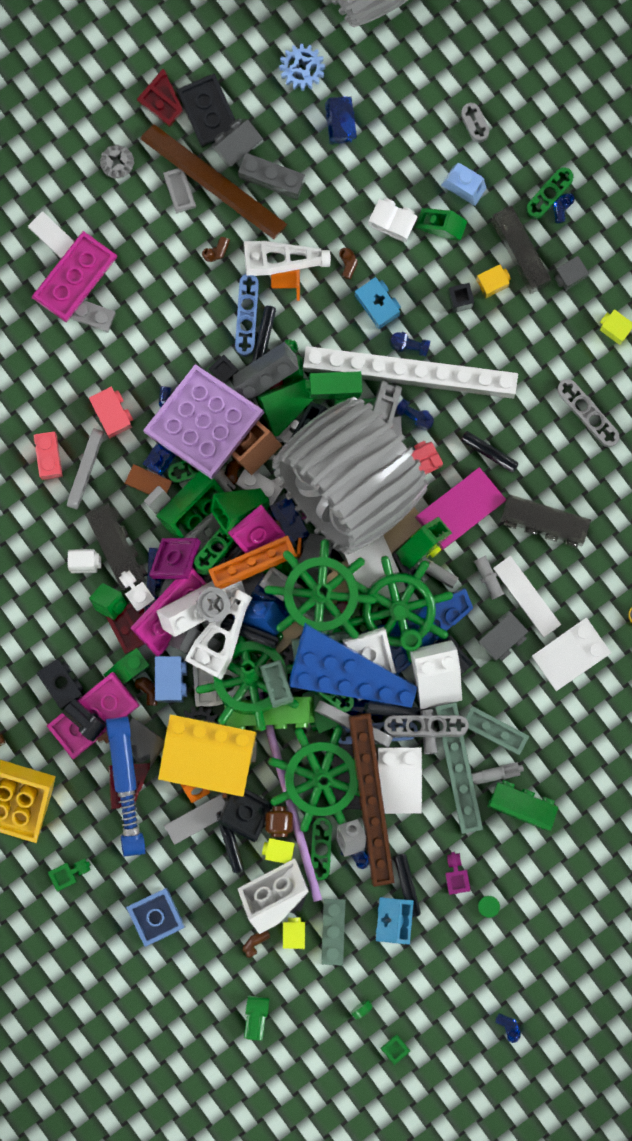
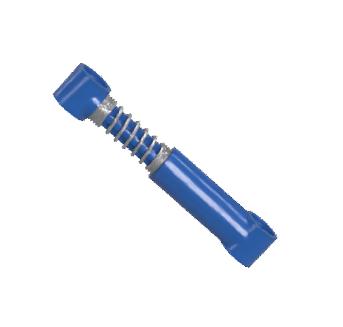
(125, 783)

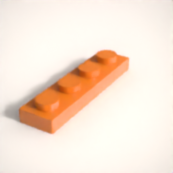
(251, 563)

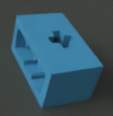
(379, 314)
(394, 920)

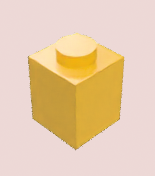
(493, 280)

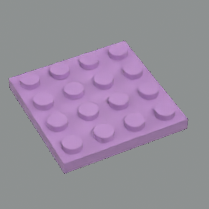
(203, 421)

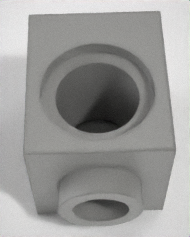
(351, 838)

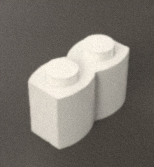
(392, 220)
(83, 561)

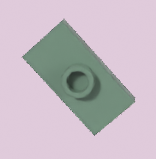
(276, 684)

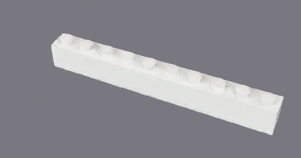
(412, 372)

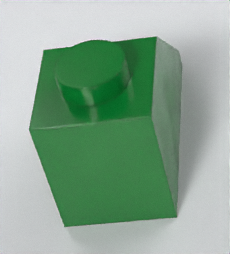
(441, 223)
(129, 667)

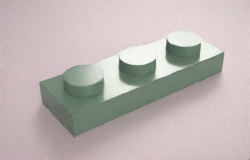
(496, 731)
(333, 932)

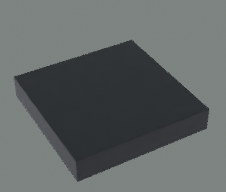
(245, 814)

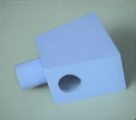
(465, 183)

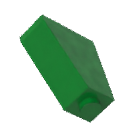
(334, 385)
(283, 404)
(234, 506)
(423, 542)

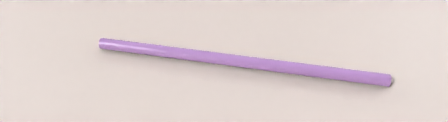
(296, 821)

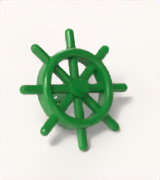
(320, 593)
(399, 608)
(250, 679)
(320, 778)

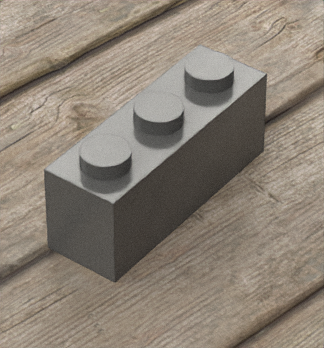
(271, 176)
(265, 371)

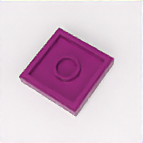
(175, 558)

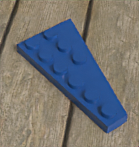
(447, 614)
(339, 670)

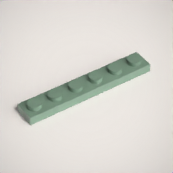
(460, 773)

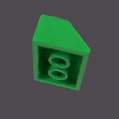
(189, 505)
(523, 805)

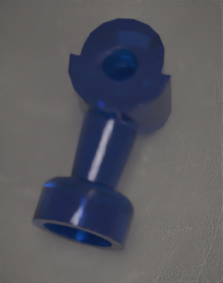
(401, 342)
(422, 418)

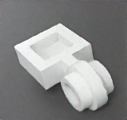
(138, 595)

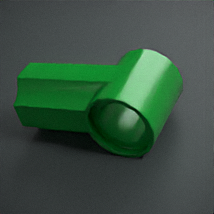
(256, 1013)

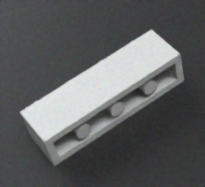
(182, 613)

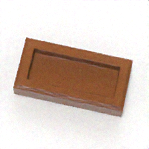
(146, 481)

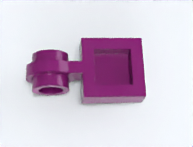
(458, 879)

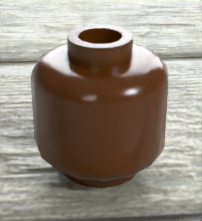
(279, 822)

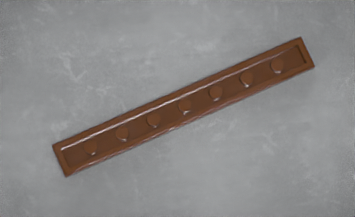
(213, 181)
(371, 799)

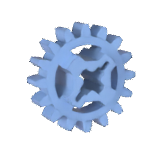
(294, 70)

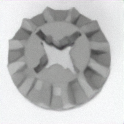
(119, 170)
(222, 604)

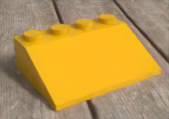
(207, 755)
(23, 800)

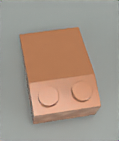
(256, 448)

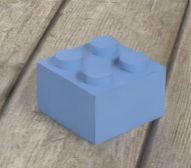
(169, 679)
(155, 917)

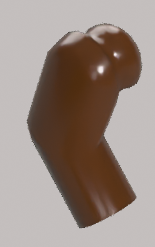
(349, 261)
(254, 940)

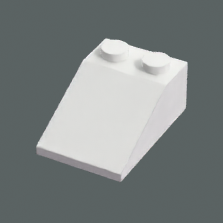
(571, 654)
(437, 674)
(401, 779)
(273, 895)

